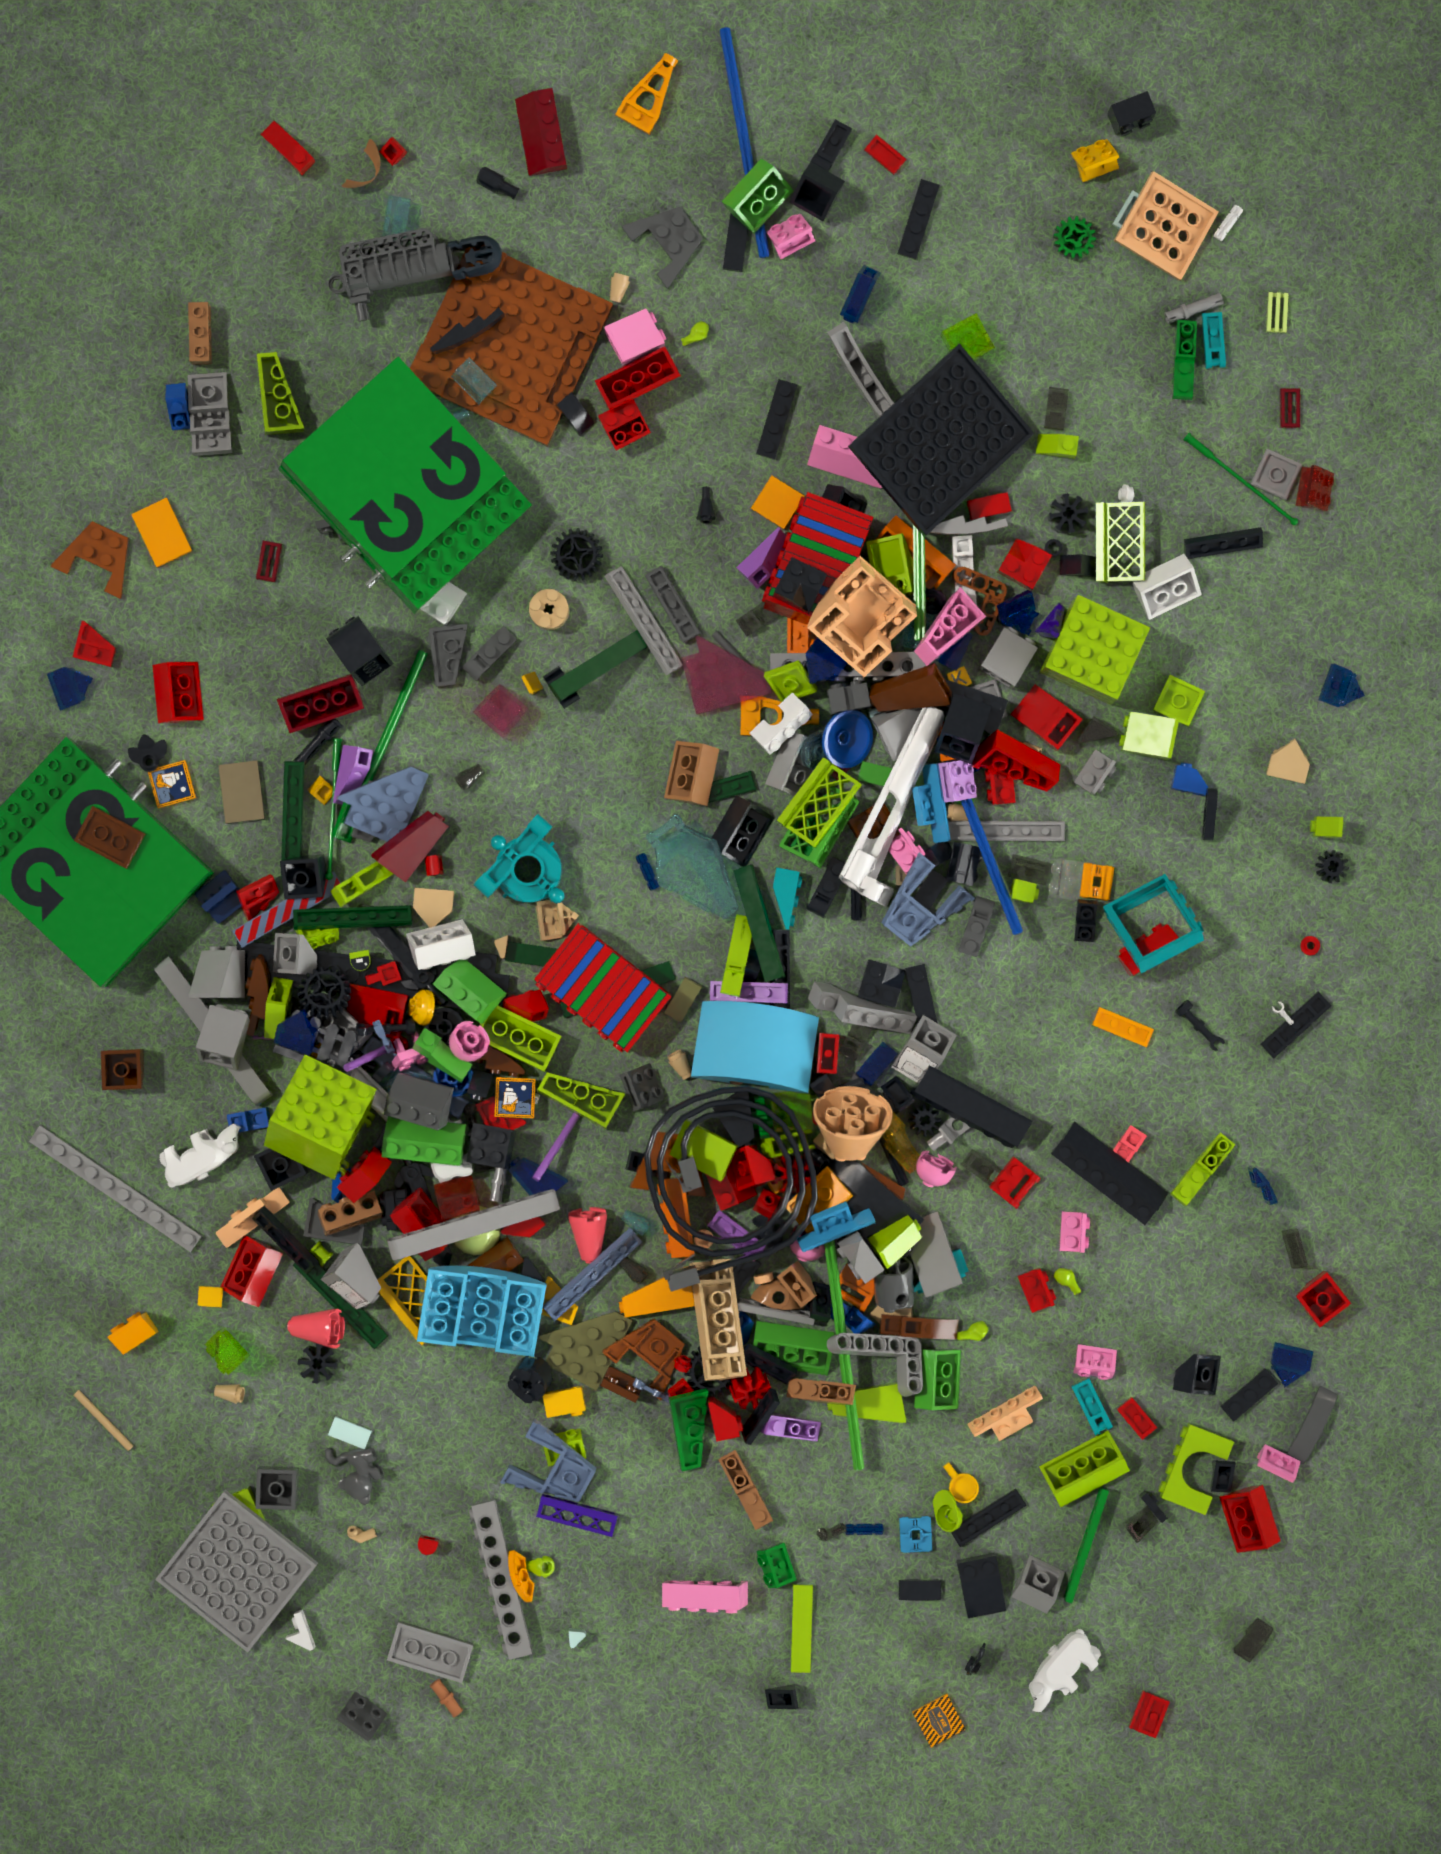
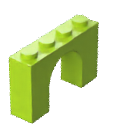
(1193, 1440)

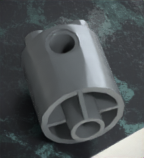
(895, 1286)

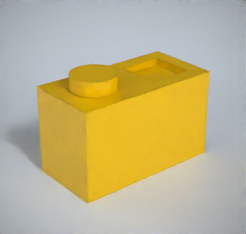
(564, 1402)

